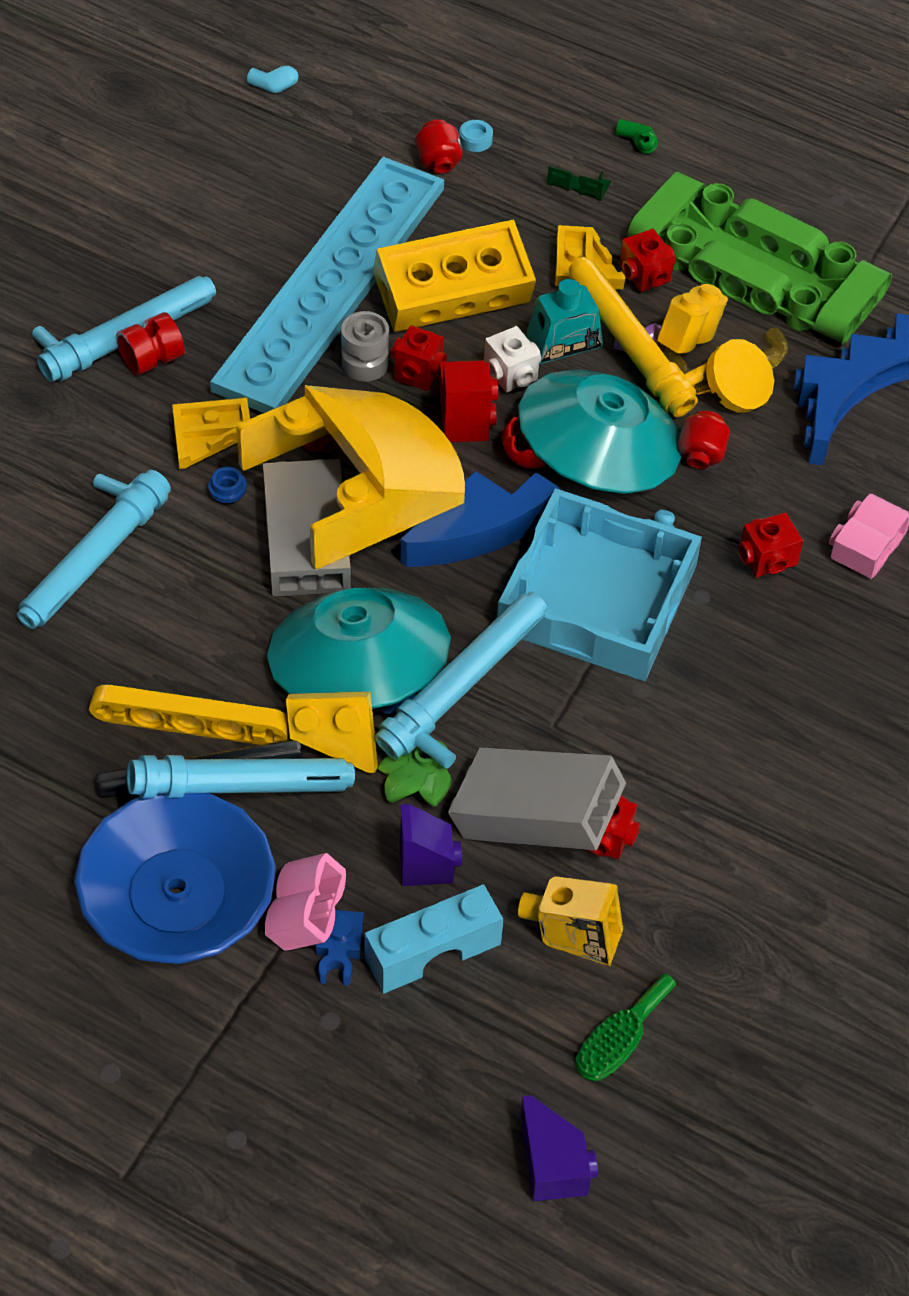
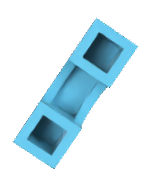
(404, 946)

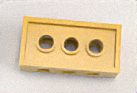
(454, 275)

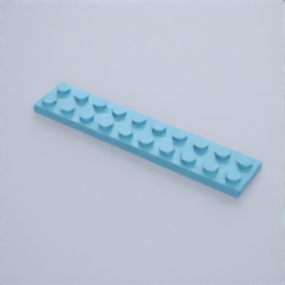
(326, 287)

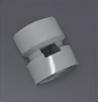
(365, 346)

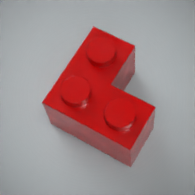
(466, 400)

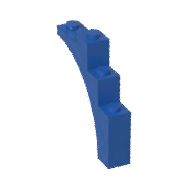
(836, 385)

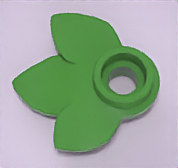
(415, 774)

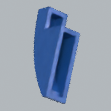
(480, 525)

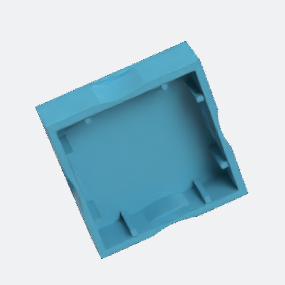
(604, 581)

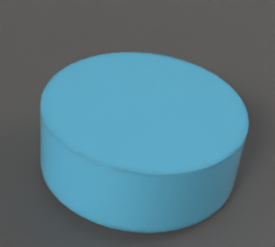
(475, 135)

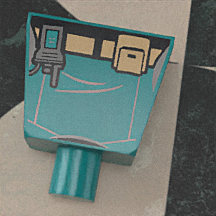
(565, 322)

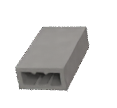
(294, 500)
(537, 798)

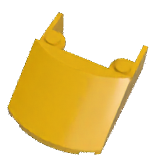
(401, 455)

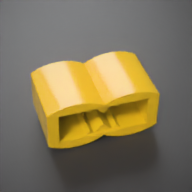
(692, 318)

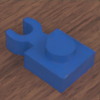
(341, 945)

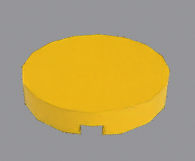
(740, 375)

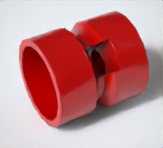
(152, 343)

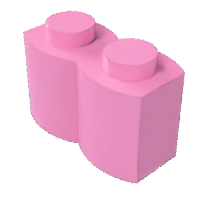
(869, 535)
(305, 902)

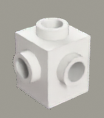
(512, 359)

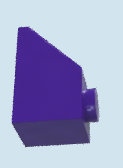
(426, 848)
(555, 1153)

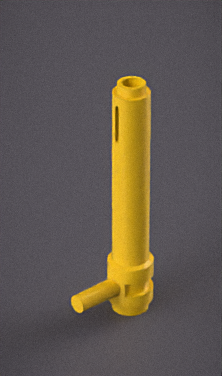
(662, 376)

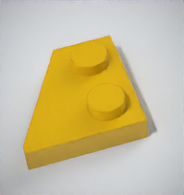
(580, 242)
(207, 428)
(335, 725)

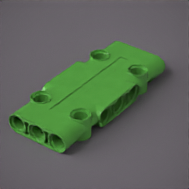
(763, 257)

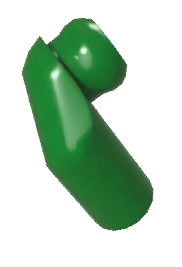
(642, 135)

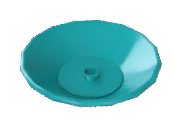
(599, 431)
(360, 644)

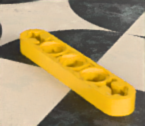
(172, 713)

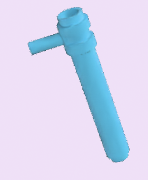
(80, 351)
(131, 509)
(418, 716)
(182, 776)

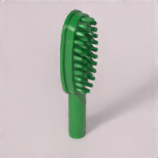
(619, 1034)

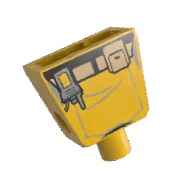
(577, 917)

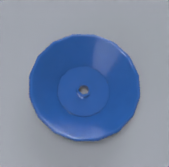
(167, 845)

